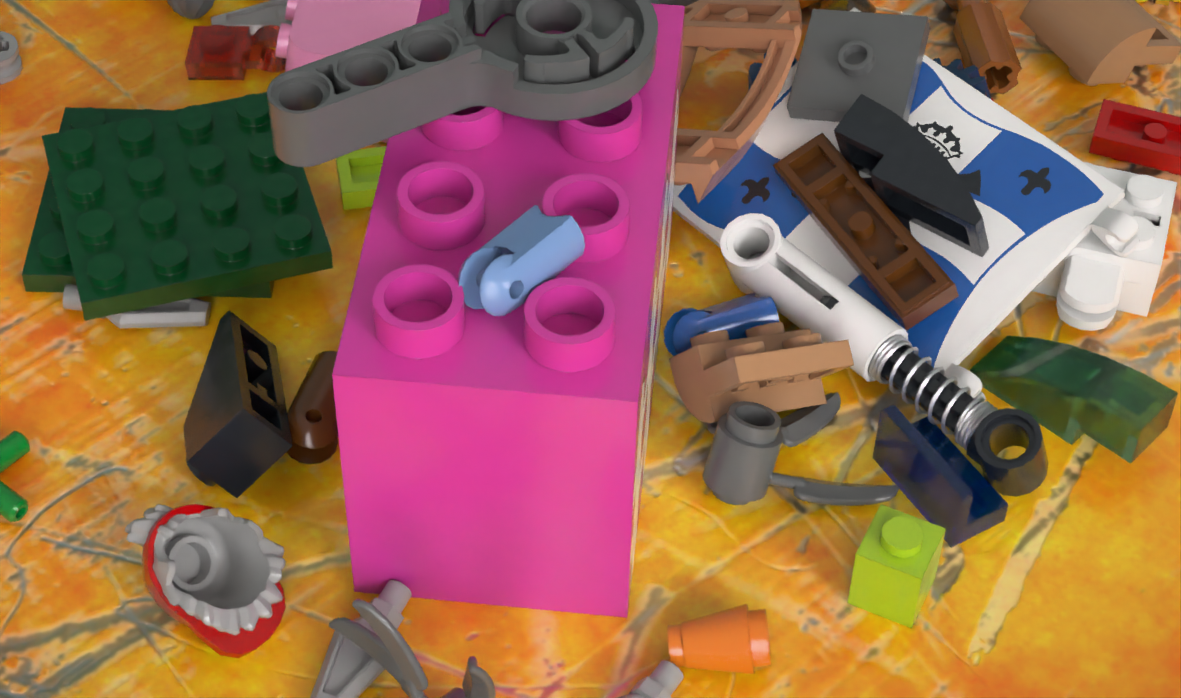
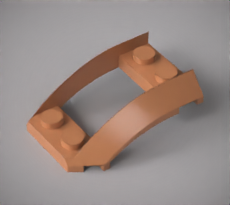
(758, 25)

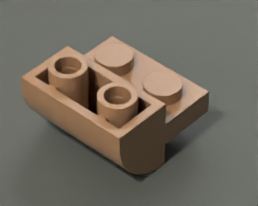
(1100, 37)
(764, 368)

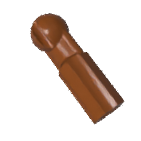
(986, 43)

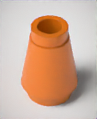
(722, 641)

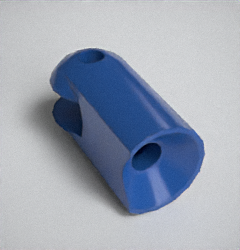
(733, 315)

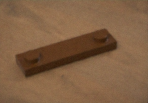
(866, 232)

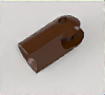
(314, 413)

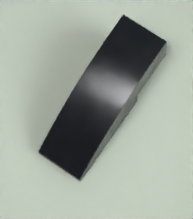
(910, 174)

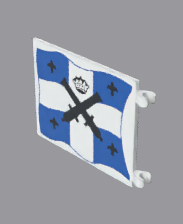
(1027, 188)

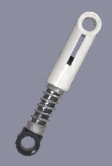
(882, 352)

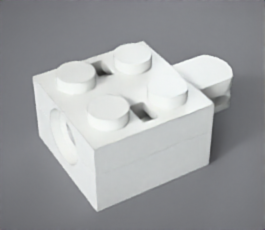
(1098, 282)

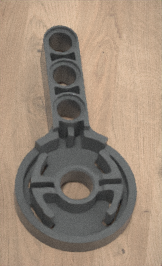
(445, 68)

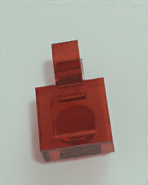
(228, 51)

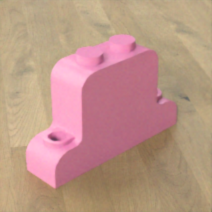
(337, 25)

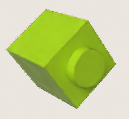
(896, 565)

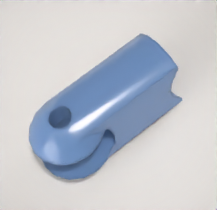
(519, 260)

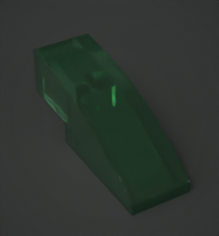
(1078, 393)

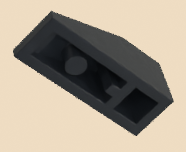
(237, 411)

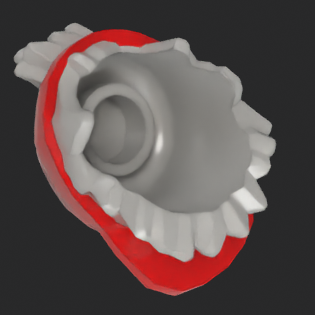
(212, 574)

